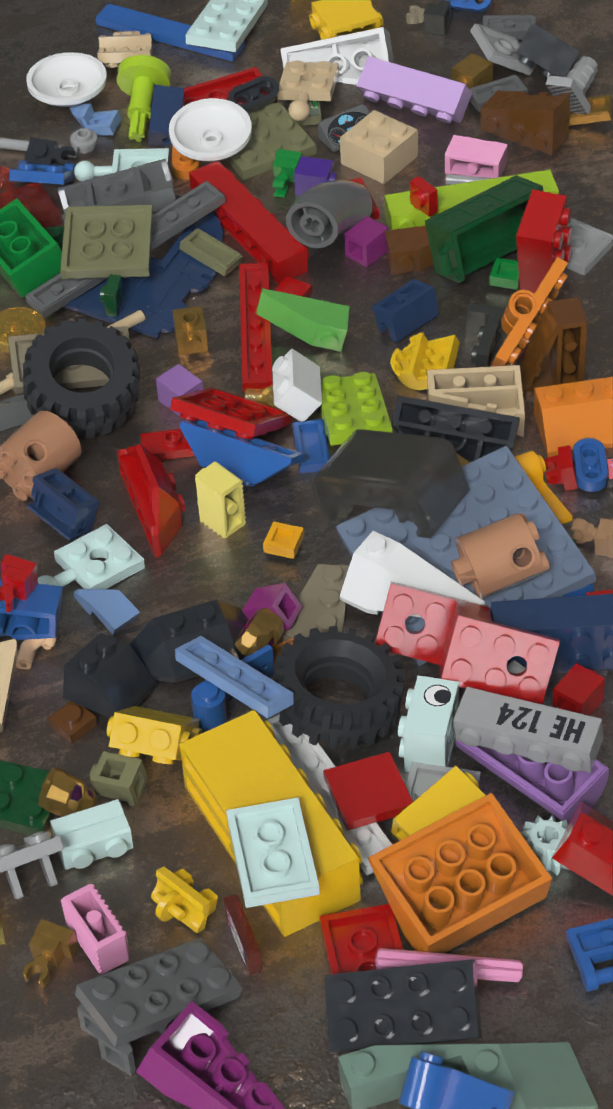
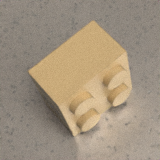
(379, 146)

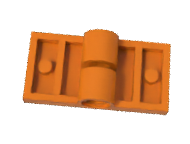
(524, 310)

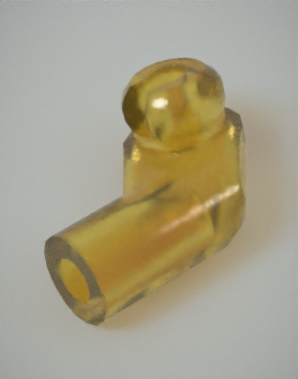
(263, 396)

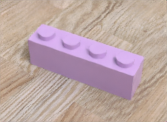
(414, 90)

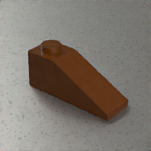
(407, 250)

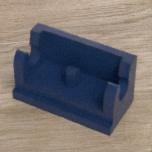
(165, 104)
(406, 309)

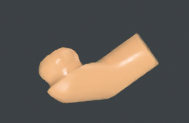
(28, 650)

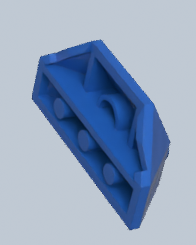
(246, 458)

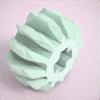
(543, 839)

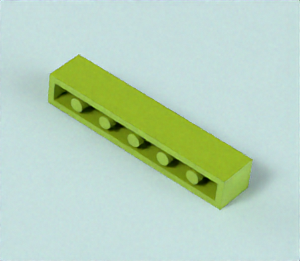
(402, 214)

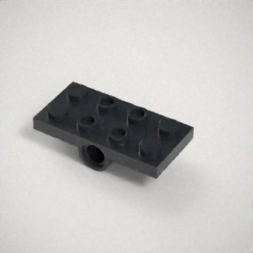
(403, 1006)

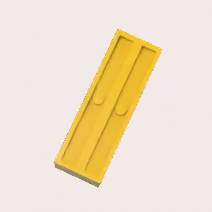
(246, 767)

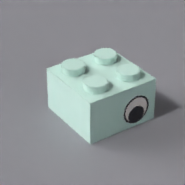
(429, 725)

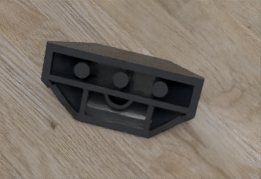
(468, 430)
(163, 634)

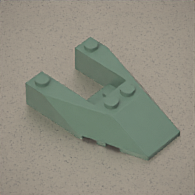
(536, 1072)

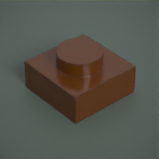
(72, 721)

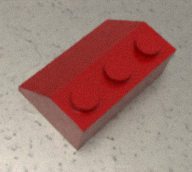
(588, 847)

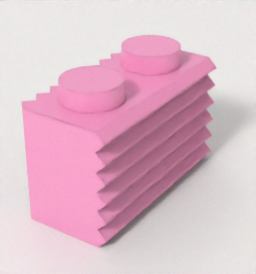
(475, 157)
(96, 928)

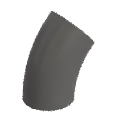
(328, 212)

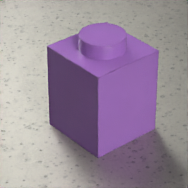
(175, 383)

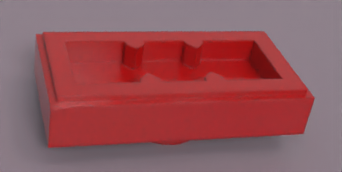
(167, 444)

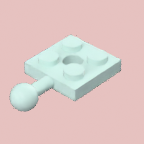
(122, 160)
(79, 565)

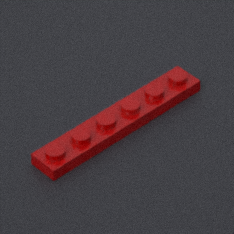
(255, 330)

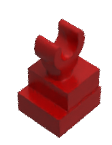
(18, 579)

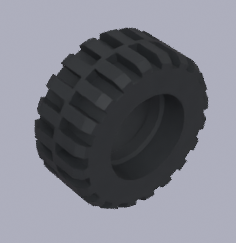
(82, 345)

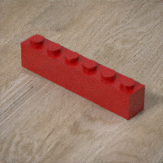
(253, 224)

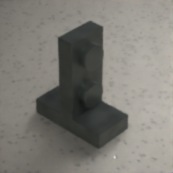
(487, 324)

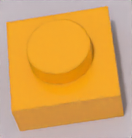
(283, 540)

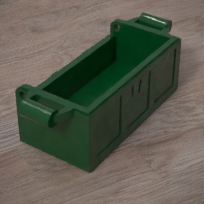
(478, 228)

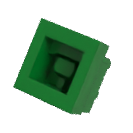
(283, 169)

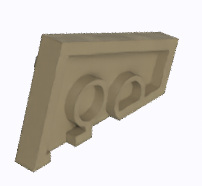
(320, 602)

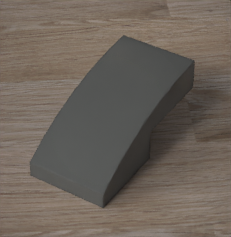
(119, 1056)

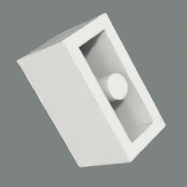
(296, 385)

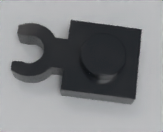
(47, 152)

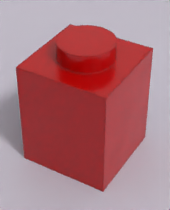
(579, 691)

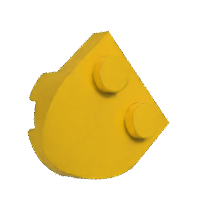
(423, 355)

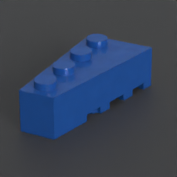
(35, 617)

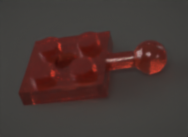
(32, 197)

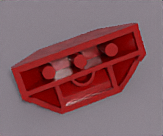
(152, 496)

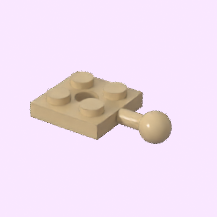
(306, 83)

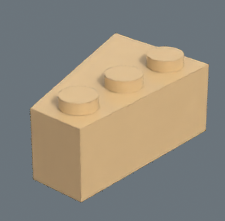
(480, 388)

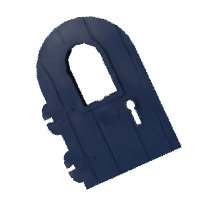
(162, 291)

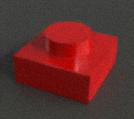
(423, 196)

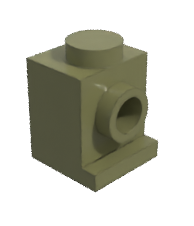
(119, 777)

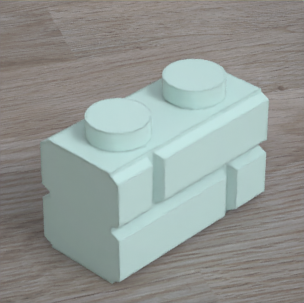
(93, 834)

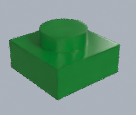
(505, 274)

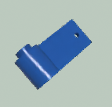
(210, 700)
(437, 1086)

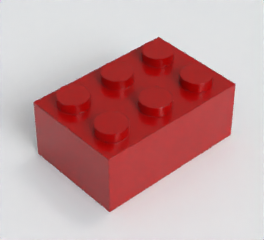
(542, 237)

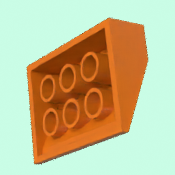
(460, 876)

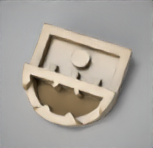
(123, 45)

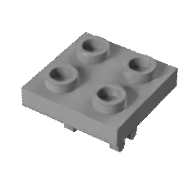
(36, 847)

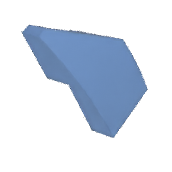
(100, 122)
(109, 606)

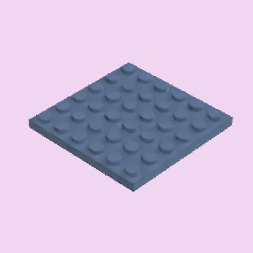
(496, 491)

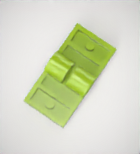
(352, 405)

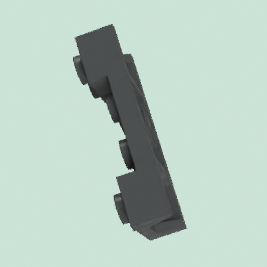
(133, 186)

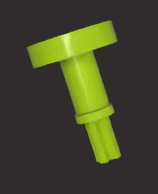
(137, 79)

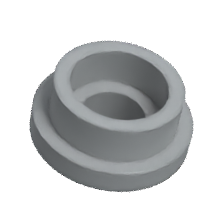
(84, 140)

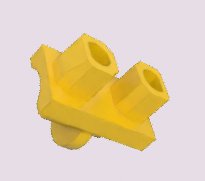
(180, 900)

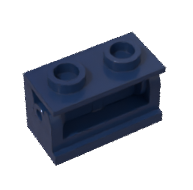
(63, 504)

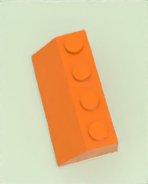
(574, 413)

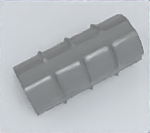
(583, 72)

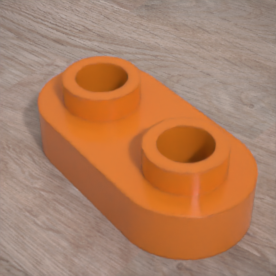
(183, 165)

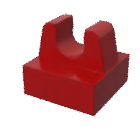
(561, 469)

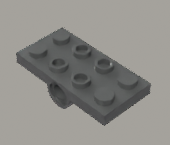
(156, 990)

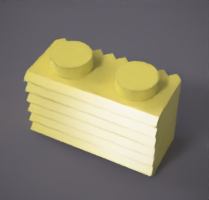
(220, 499)

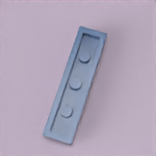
(234, 676)

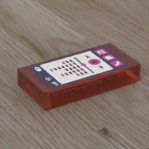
(243, 934)

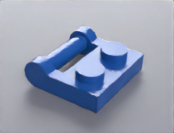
(42, 173)
(590, 946)

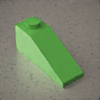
(309, 319)

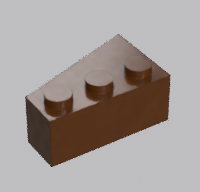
(528, 120)
(557, 347)

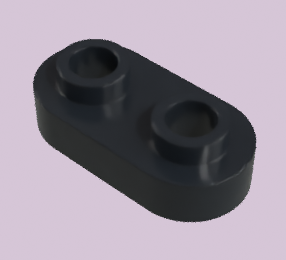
(251, 96)

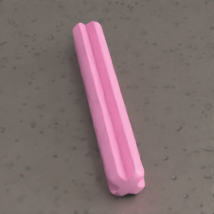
(486, 967)

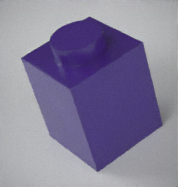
(312, 172)

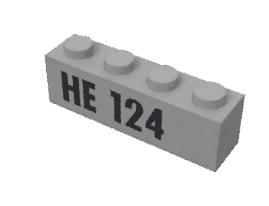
(528, 730)

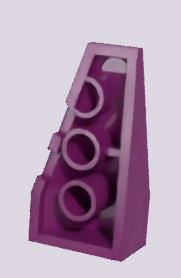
(202, 1068)

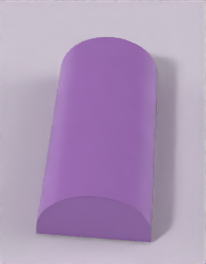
(544, 783)

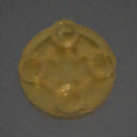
(18, 322)

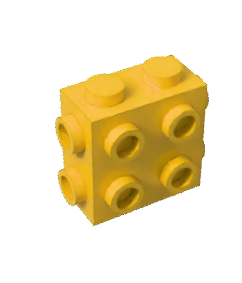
(343, 17)
(151, 733)

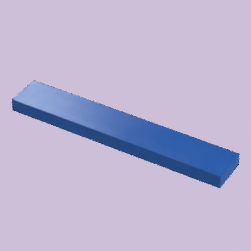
(161, 29)

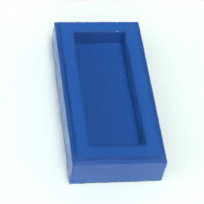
(311, 441)

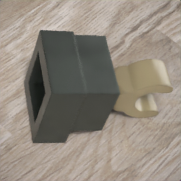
(435, 17)

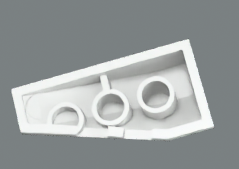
(347, 50)
(386, 560)

